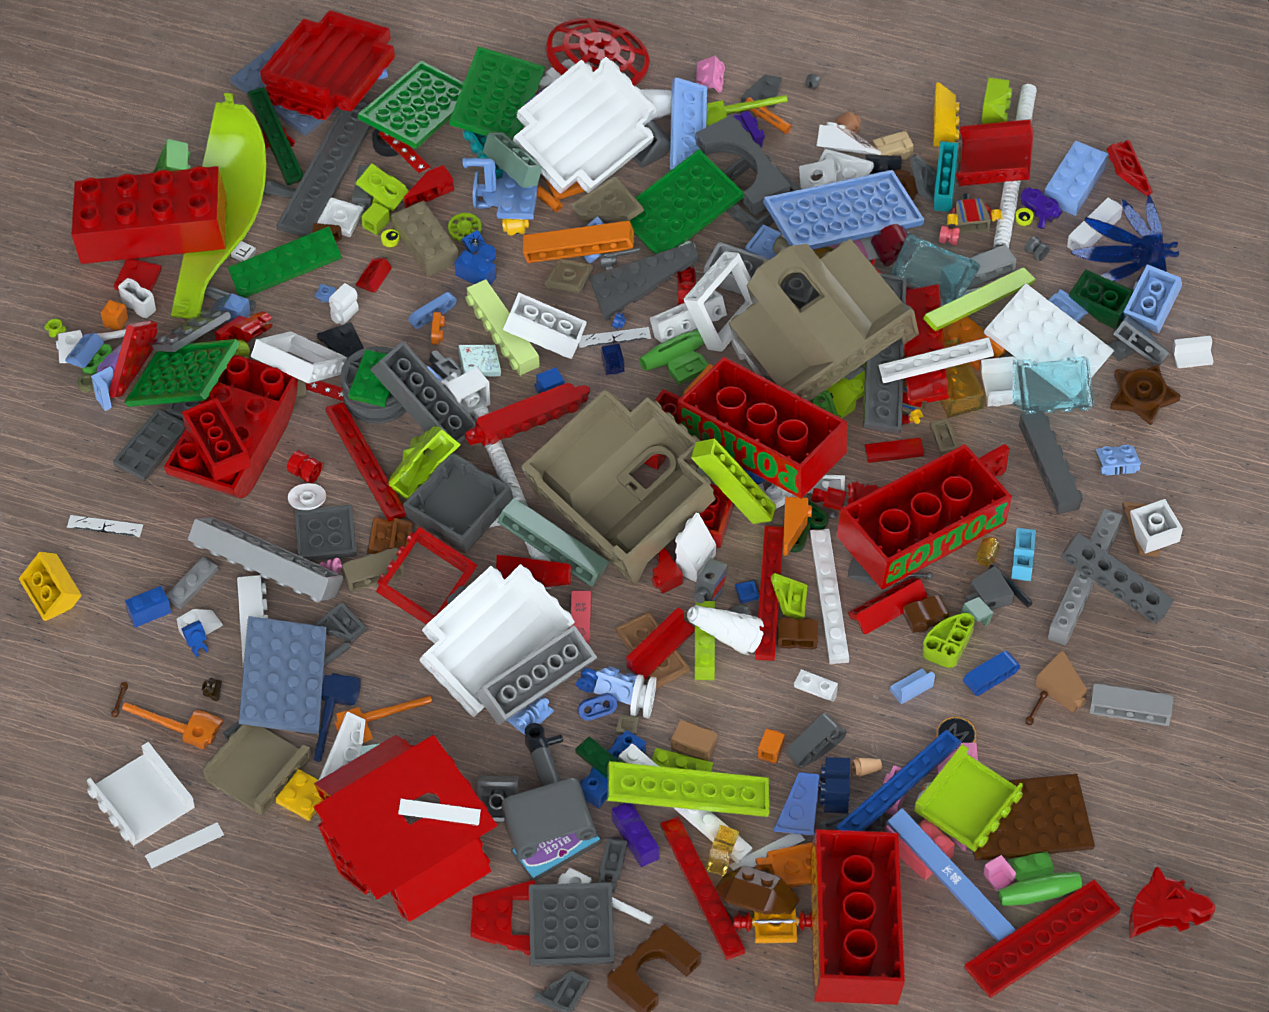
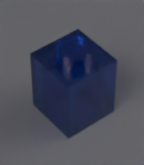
(612, 359)

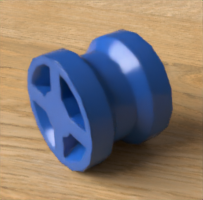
(587, 680)

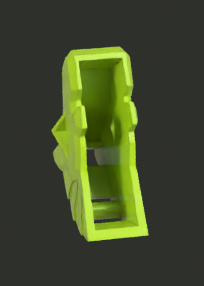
(417, 464)

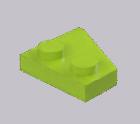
(790, 595)

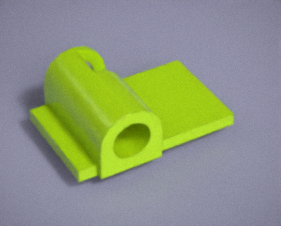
(377, 184)

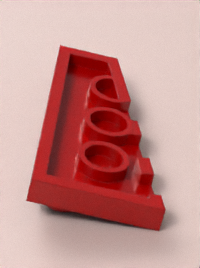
(545, 572)

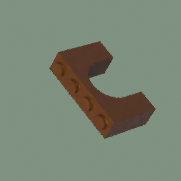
(661, 945)

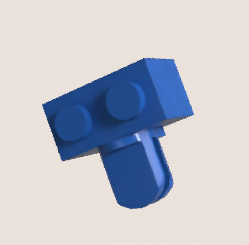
(477, 267)

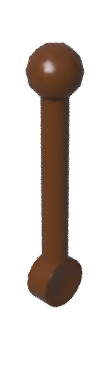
(124, 686)
(1029, 720)

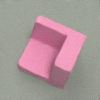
(999, 873)

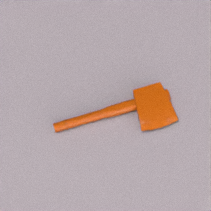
(380, 713)
(198, 732)

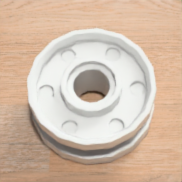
(643, 696)

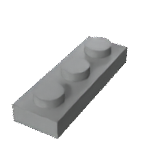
(192, 582)

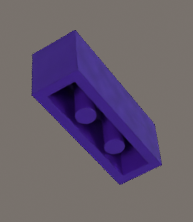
(636, 833)

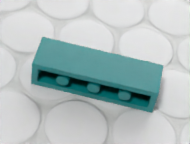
(946, 176)

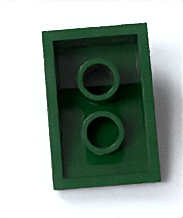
(1101, 298)

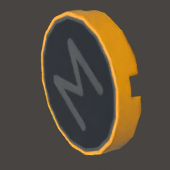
(959, 728)

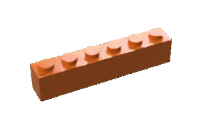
(578, 241)

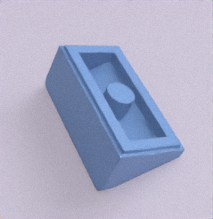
(84, 350)

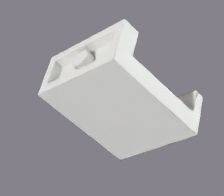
(997, 380)

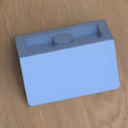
(101, 385)
(912, 685)

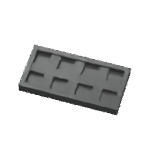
(191, 330)
(150, 445)

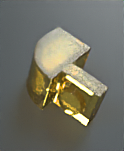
(722, 850)

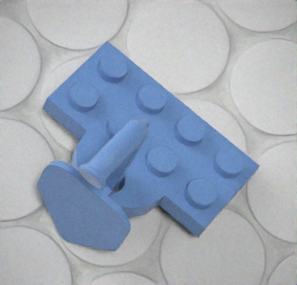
(504, 193)

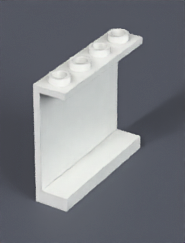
(141, 796)

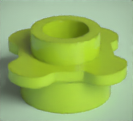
(52, 324)

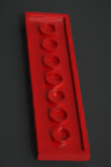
(1042, 938)

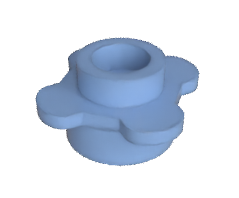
(324, 293)

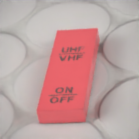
(581, 612)

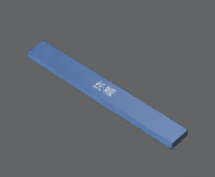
(950, 875)

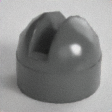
(812, 81)

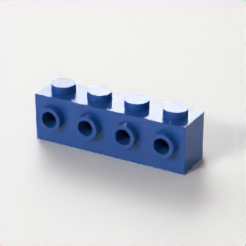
(596, 785)

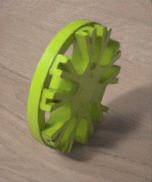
(464, 226)

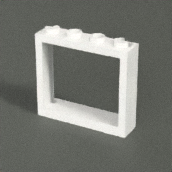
(703, 289)
(274, 350)

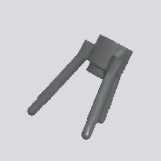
(609, 259)

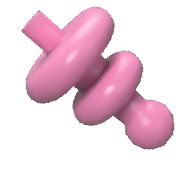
(334, 565)

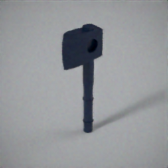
(338, 690)

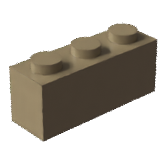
(367, 570)

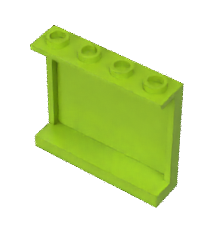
(967, 800)

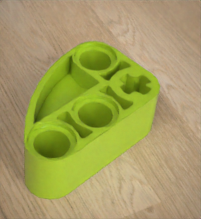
(943, 637)

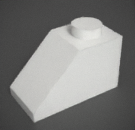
(207, 617)

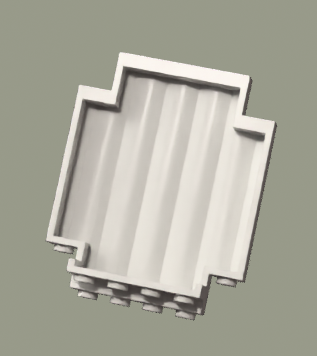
(585, 125)
(490, 631)

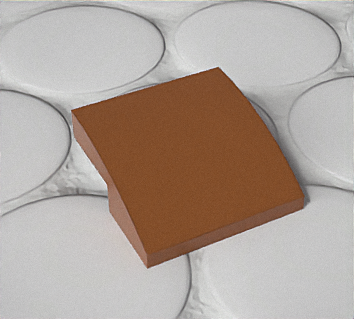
(388, 534)

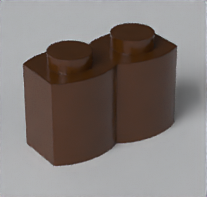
(925, 613)
(797, 633)

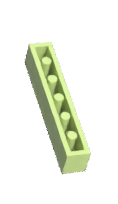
(494, 316)

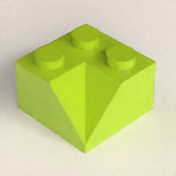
(996, 101)

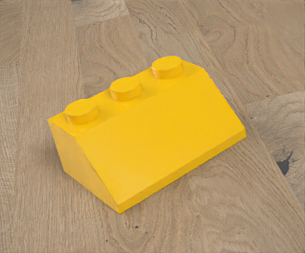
(945, 116)
(49, 585)

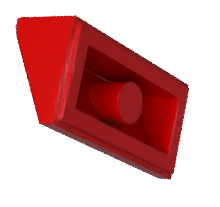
(374, 275)

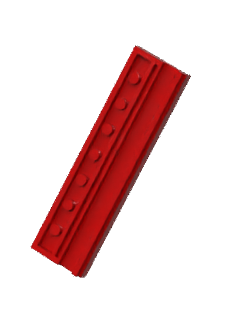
(934, 384)

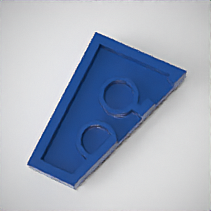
(800, 808)

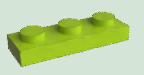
(674, 760)

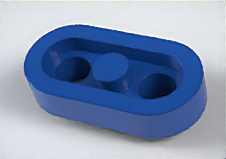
(596, 707)

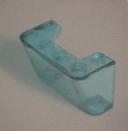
(1052, 385)

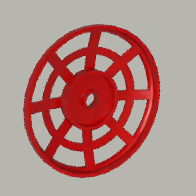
(591, 42)

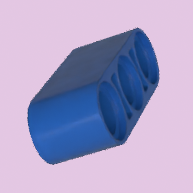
(991, 673)

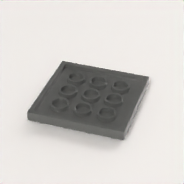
(571, 924)

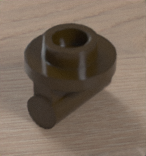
(212, 688)

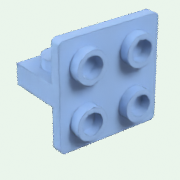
(615, 684)

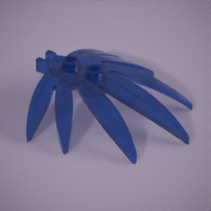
(1143, 252)

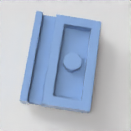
(1067, 305)

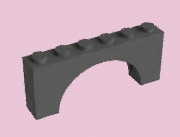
(730, 137)

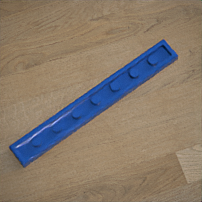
(900, 783)

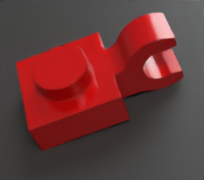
(832, 497)

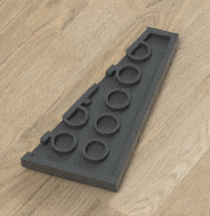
(636, 279)

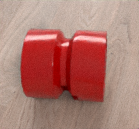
(305, 467)

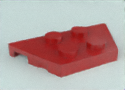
(1128, 166)

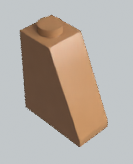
(1062, 683)

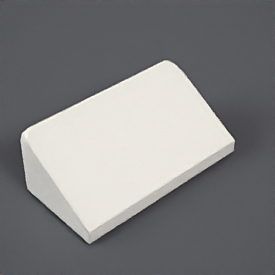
(832, 481)

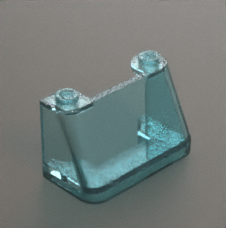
(931, 265)

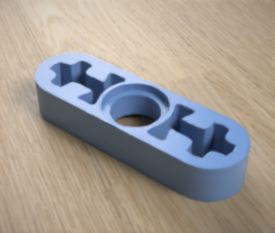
(425, 314)

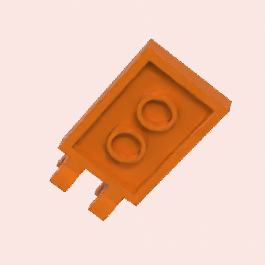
(788, 863)

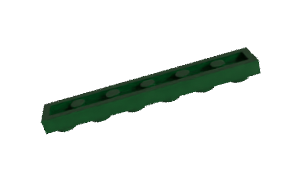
(275, 135)

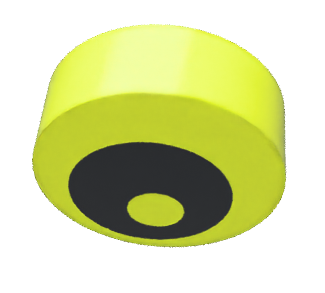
(1024, 216)
(390, 238)

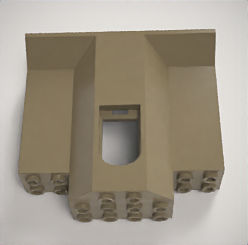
(831, 334)
(589, 471)

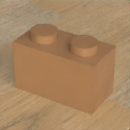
(694, 740)

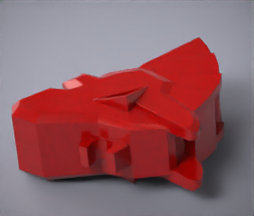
(1168, 904)

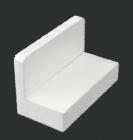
(1193, 351)

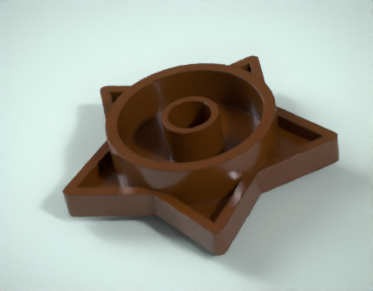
(1143, 392)

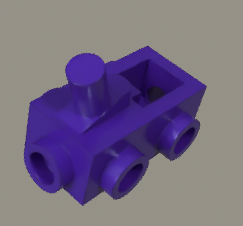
(1044, 207)

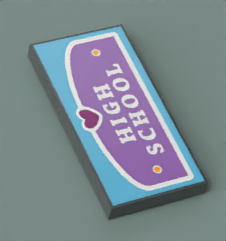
(554, 854)

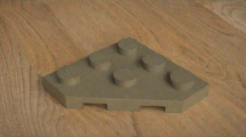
(608, 202)

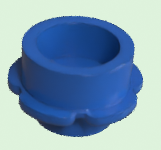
(618, 321)

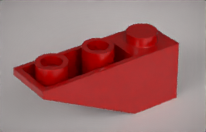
(430, 186)
(685, 282)

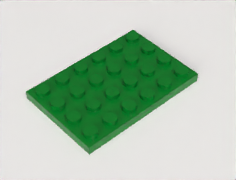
(495, 92)
(414, 105)
(683, 203)
(182, 374)

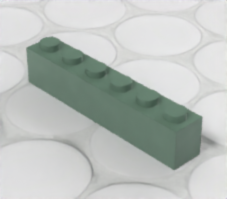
(553, 541)

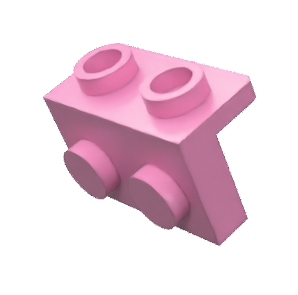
(710, 73)

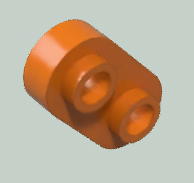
(436, 332)

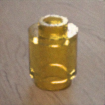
(987, 551)

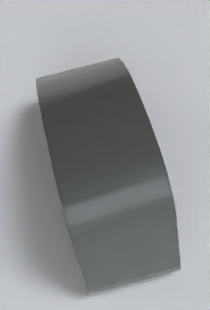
(816, 740)

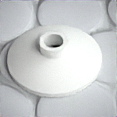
(306, 496)

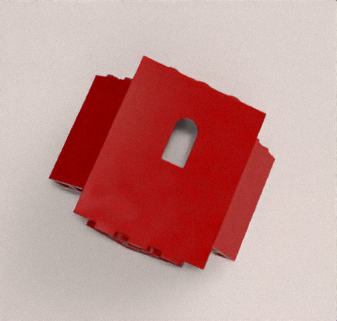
(377, 845)

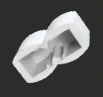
(137, 298)
(343, 304)

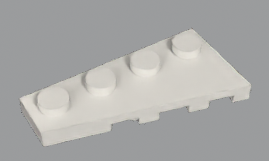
(346, 744)

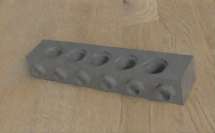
(1117, 578)

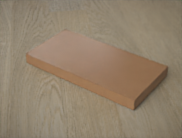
(635, 632)

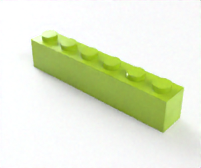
(733, 481)

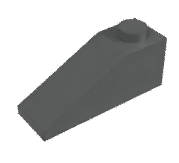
(1141, 340)

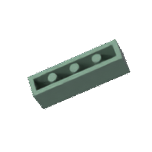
(512, 159)

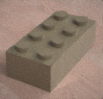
(425, 238)

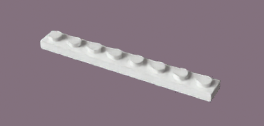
(829, 596)
(703, 820)

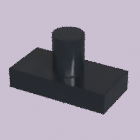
(884, 163)

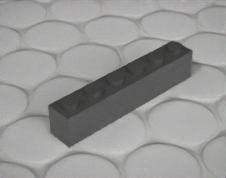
(1050, 462)

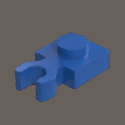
(194, 635)

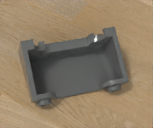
(547, 815)

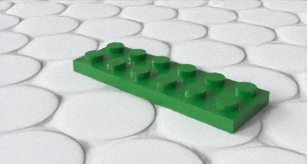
(284, 262)

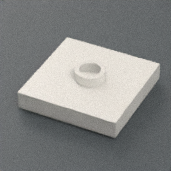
(342, 214)

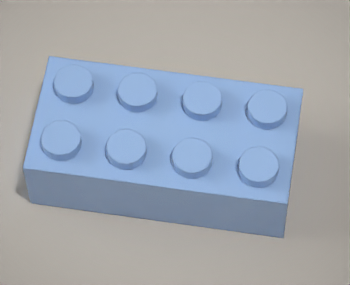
(1076, 177)

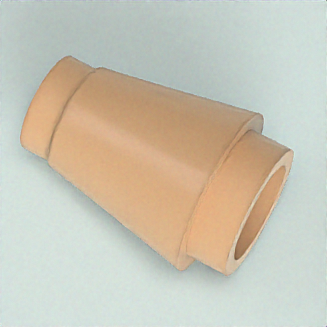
(865, 766)

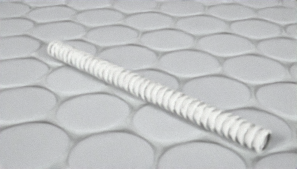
(1011, 188)
(506, 474)

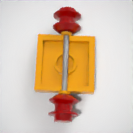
(774, 927)

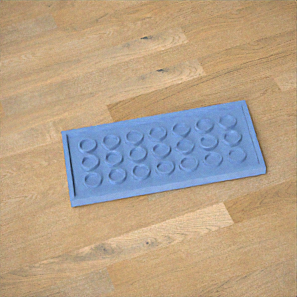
(843, 210)

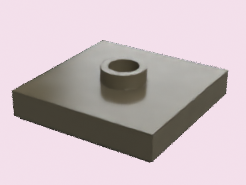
(569, 275)

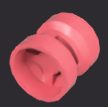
(949, 235)

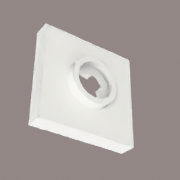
(807, 171)

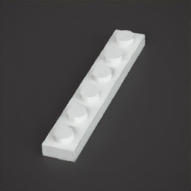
(936, 360)

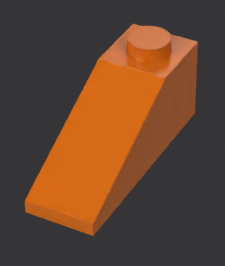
(795, 520)

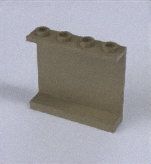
(255, 766)

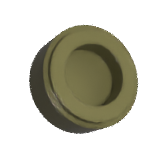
(85, 383)

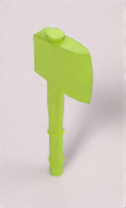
(717, 110)

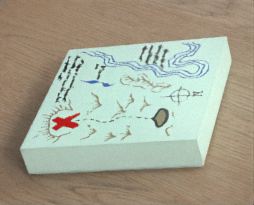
(480, 356)

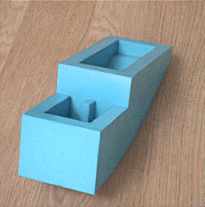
(1023, 554)

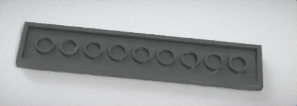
(325, 172)
(884, 400)

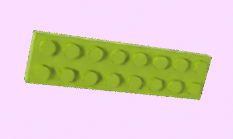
(688, 789)

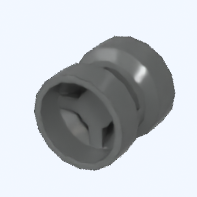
(1036, 248)

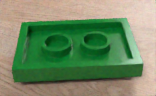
(366, 385)

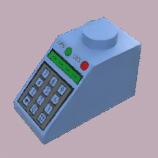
(234, 304)

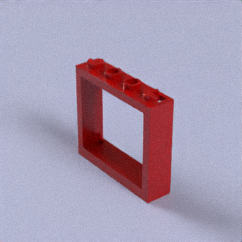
(438, 548)

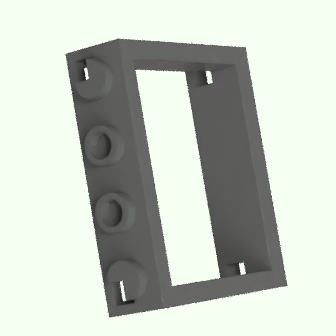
(737, 212)

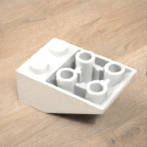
(694, 548)

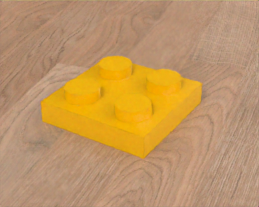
(300, 795)

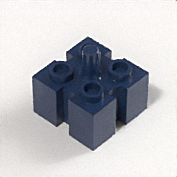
(835, 785)

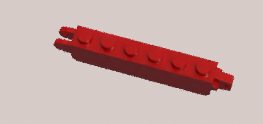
(527, 414)

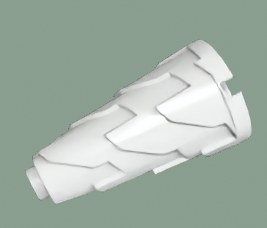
(731, 628)

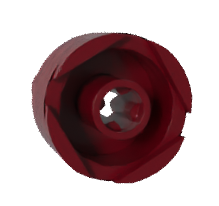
(889, 243)

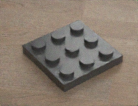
(325, 533)

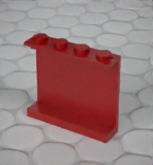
(996, 152)

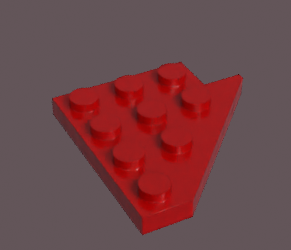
(133, 354)

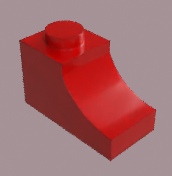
(667, 573)

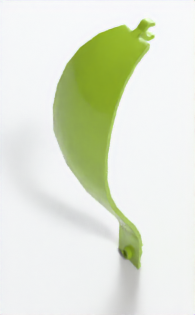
(240, 153)

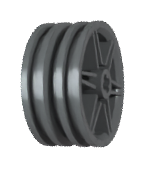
(364, 411)

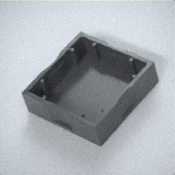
(458, 502)

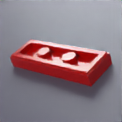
(894, 450)

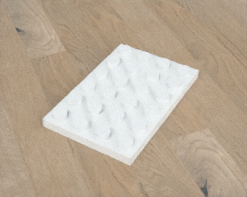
(1042, 332)

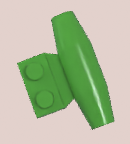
(678, 355)
(1037, 881)

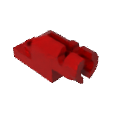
(245, 328)

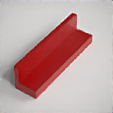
(888, 605)
(659, 644)

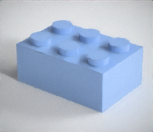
(1153, 298)

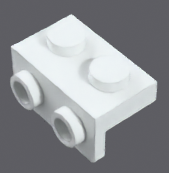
(816, 685)

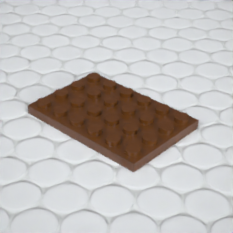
(1045, 819)

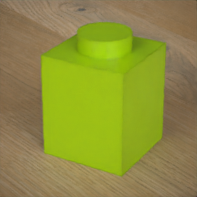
(375, 218)

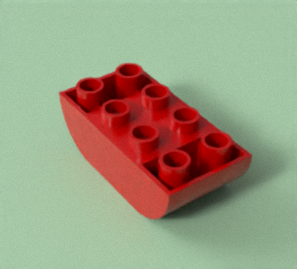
(259, 407)

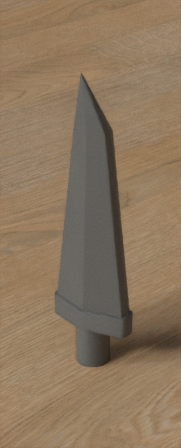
(277, 189)

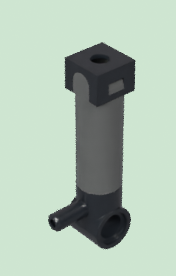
(541, 753)

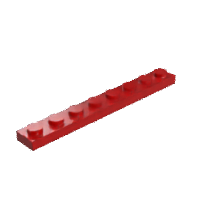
(365, 461)
(768, 600)
(702, 888)

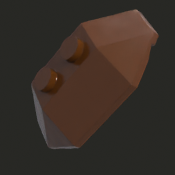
(757, 891)

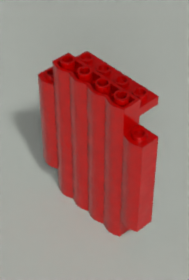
(327, 65)

